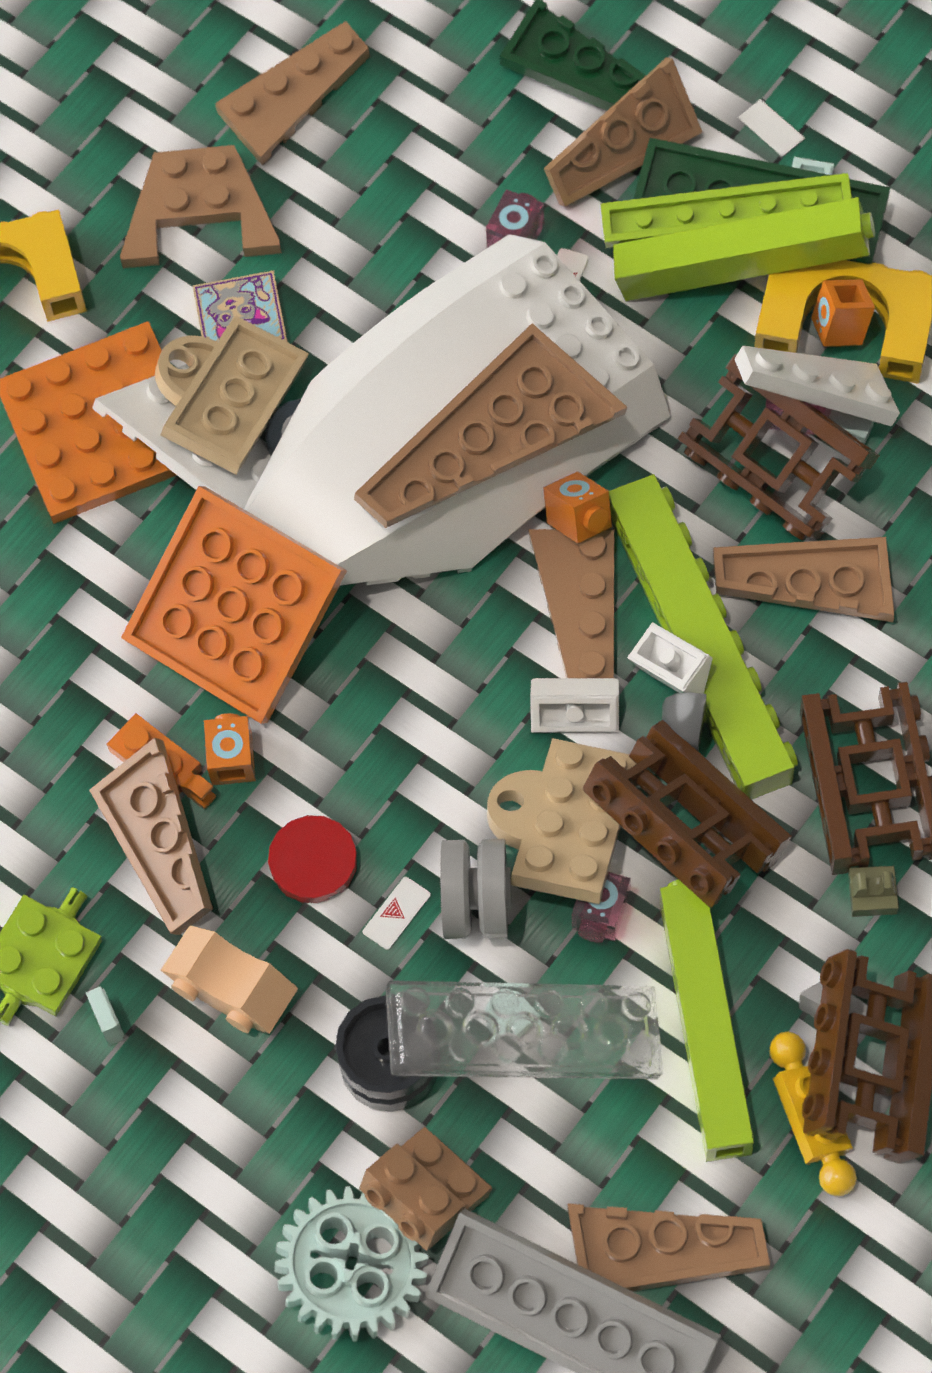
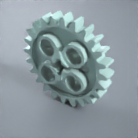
(342, 1304)

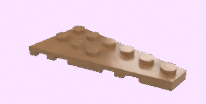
(505, 416)

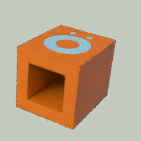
(842, 312)
(577, 507)
(229, 749)

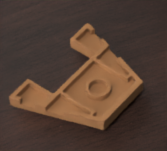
(197, 190)

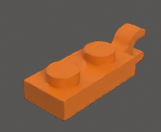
(185, 768)

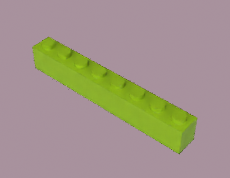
(685, 607)

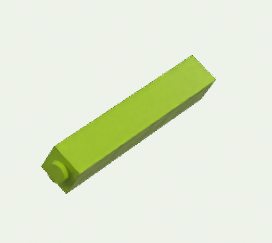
(743, 249)
(706, 1024)

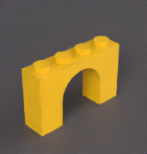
(43, 250)
(898, 297)

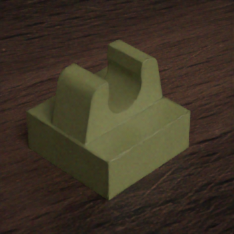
(873, 891)

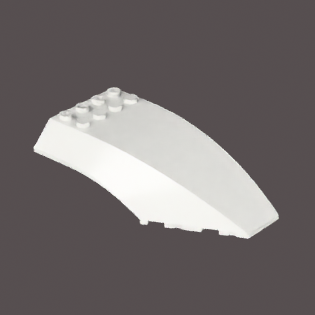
(405, 374)

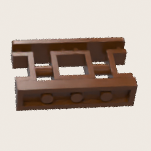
(755, 478)
(836, 782)
(705, 795)
(905, 1065)

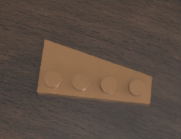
(619, 138)

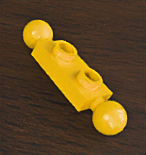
(836, 1175)

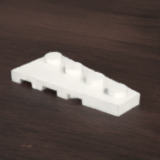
(823, 381)

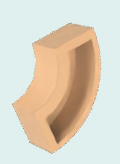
(228, 980)

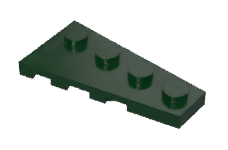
(567, 60)

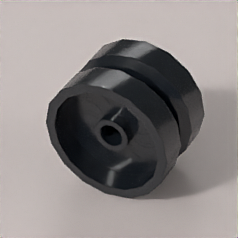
(364, 1067)

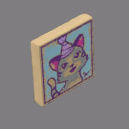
(248, 297)

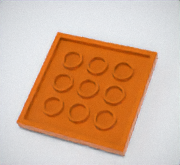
(68, 445)
(233, 604)

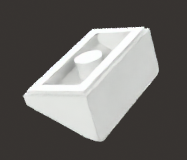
(671, 660)
(574, 705)

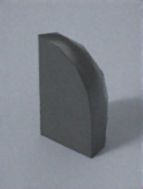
(686, 716)

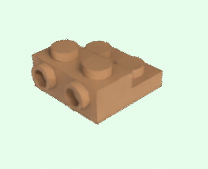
(423, 1187)

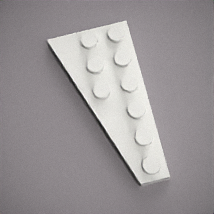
(144, 412)

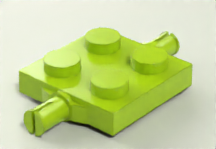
(43, 954)

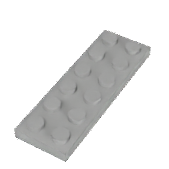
(561, 1306)

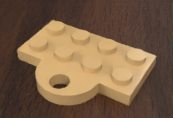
(226, 390)
(559, 829)

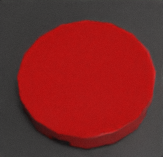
(312, 859)

